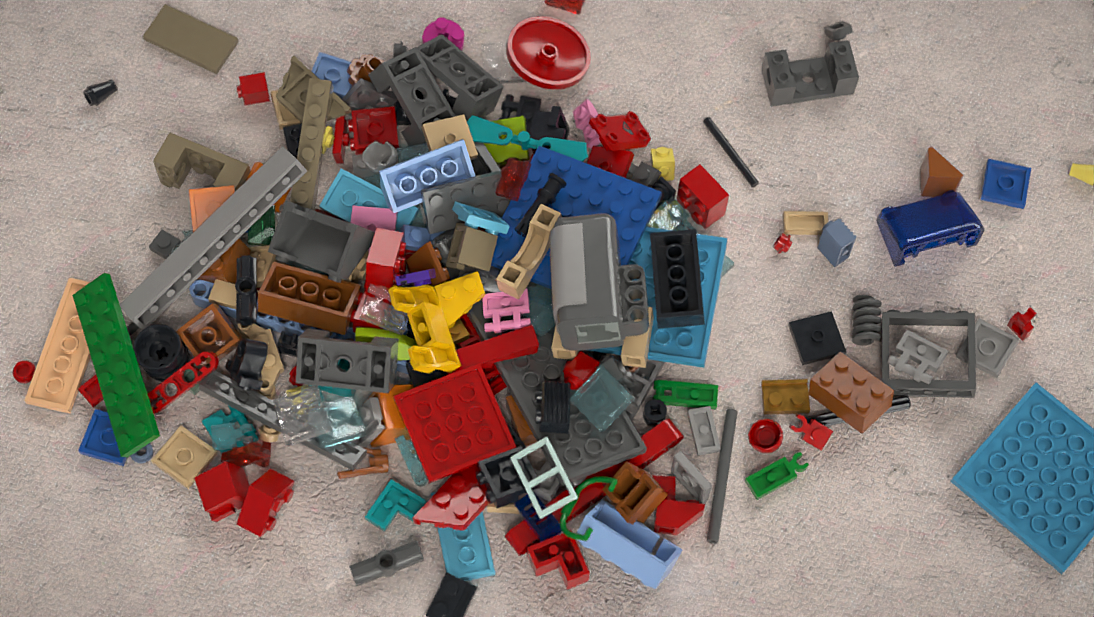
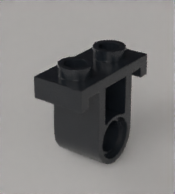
(248, 363)

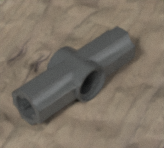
(371, 569)

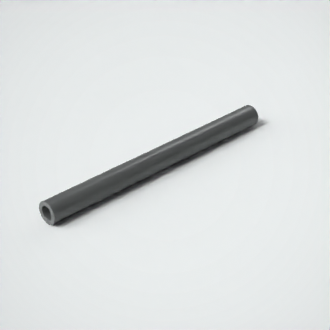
(722, 476)

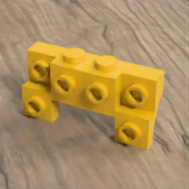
(429, 326)

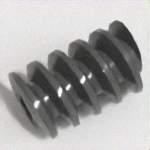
(866, 319)

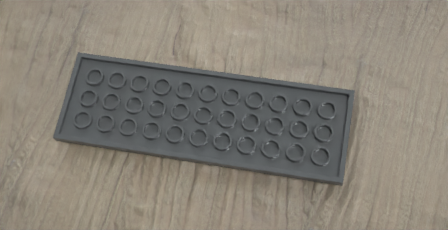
(584, 447)

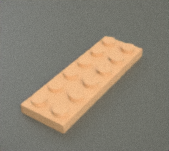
(62, 358)

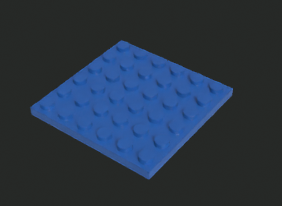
(586, 193)

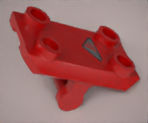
(620, 131)

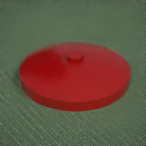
(548, 53)

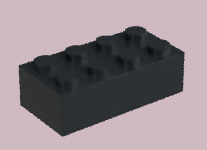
(677, 279)

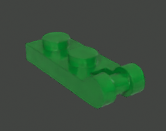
(686, 394)

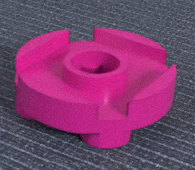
(447, 28)

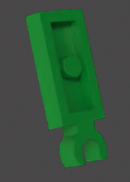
(774, 476)

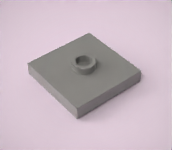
(992, 348)
(691, 478)

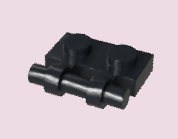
(525, 107)

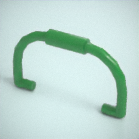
(567, 509)

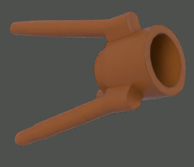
(376, 464)

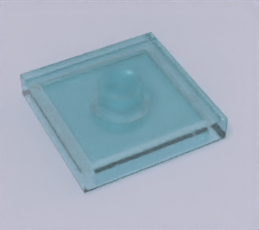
(602, 399)
(344, 421)

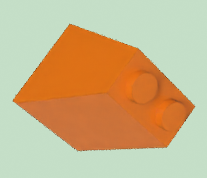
(391, 418)

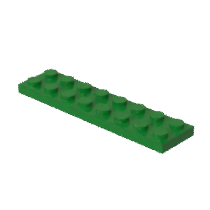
(116, 365)

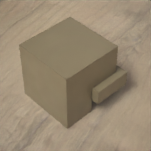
(471, 249)

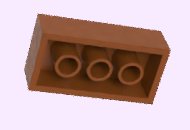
(308, 298)

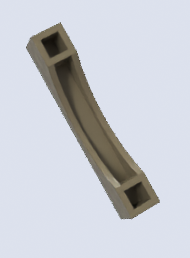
(311, 141)

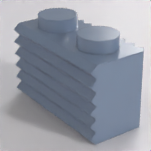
(836, 242)

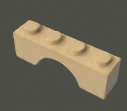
(520, 270)

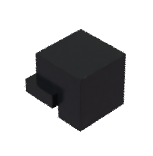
(549, 124)

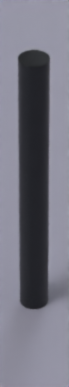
(731, 152)

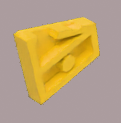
(459, 296)

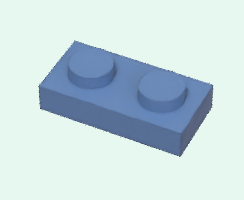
(417, 236)

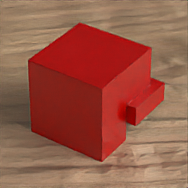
(222, 490)

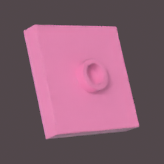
(374, 218)

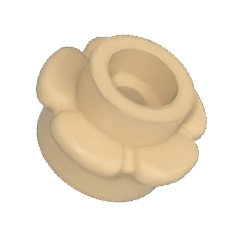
(268, 434)

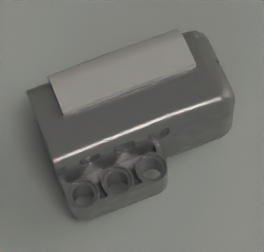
(591, 287)

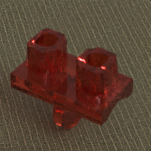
(512, 179)

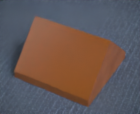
(938, 175)

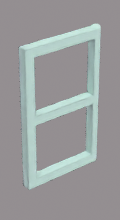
(528, 485)

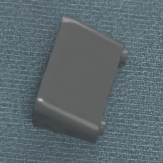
(319, 241)

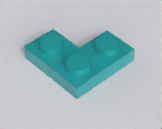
(392, 501)

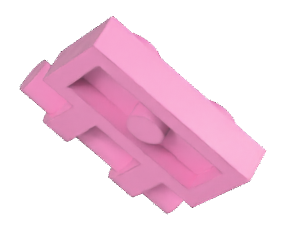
(501, 304)

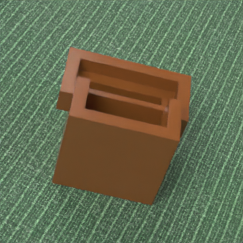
(635, 493)

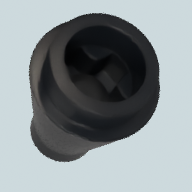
(99, 92)

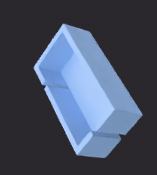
(629, 545)

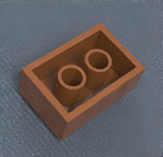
(851, 392)

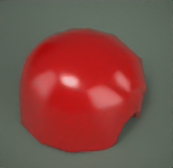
(765, 436)

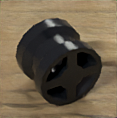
(653, 418)

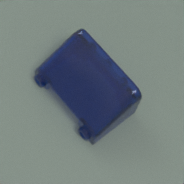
(928, 225)

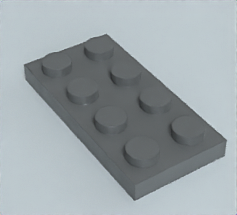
(472, 191)

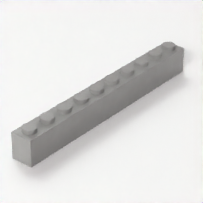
(213, 238)

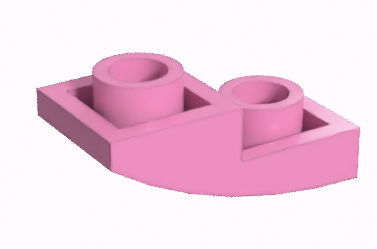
(582, 116)

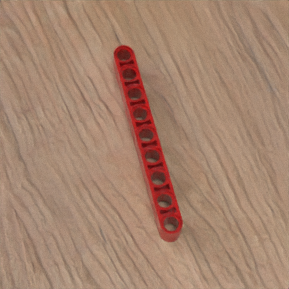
(658, 442)

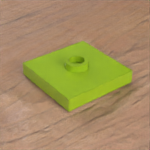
(511, 150)

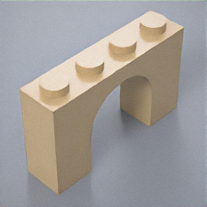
(633, 350)

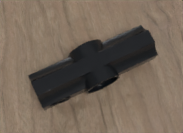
(246, 301)

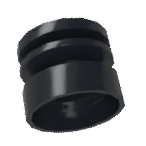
(160, 342)

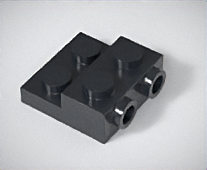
(502, 478)

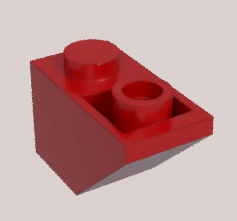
(676, 516)

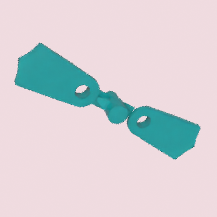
(489, 133)

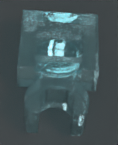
(226, 435)

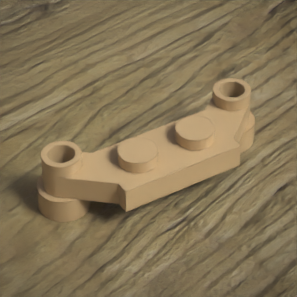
(272, 365)

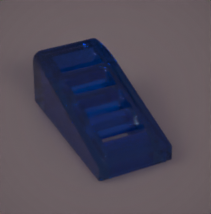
(545, 530)

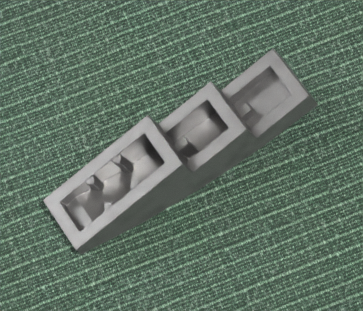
(643, 381)

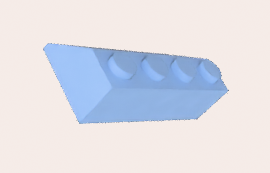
(404, 181)

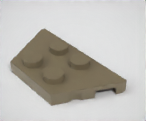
(294, 92)

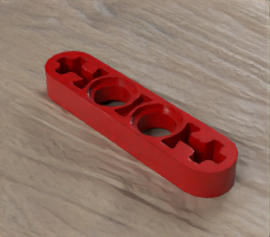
(181, 384)

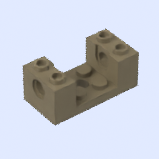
(180, 155)

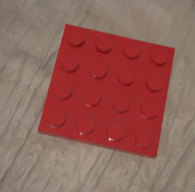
(454, 422)

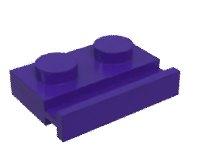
(419, 278)

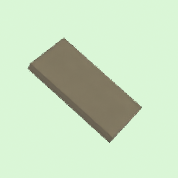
(190, 39)

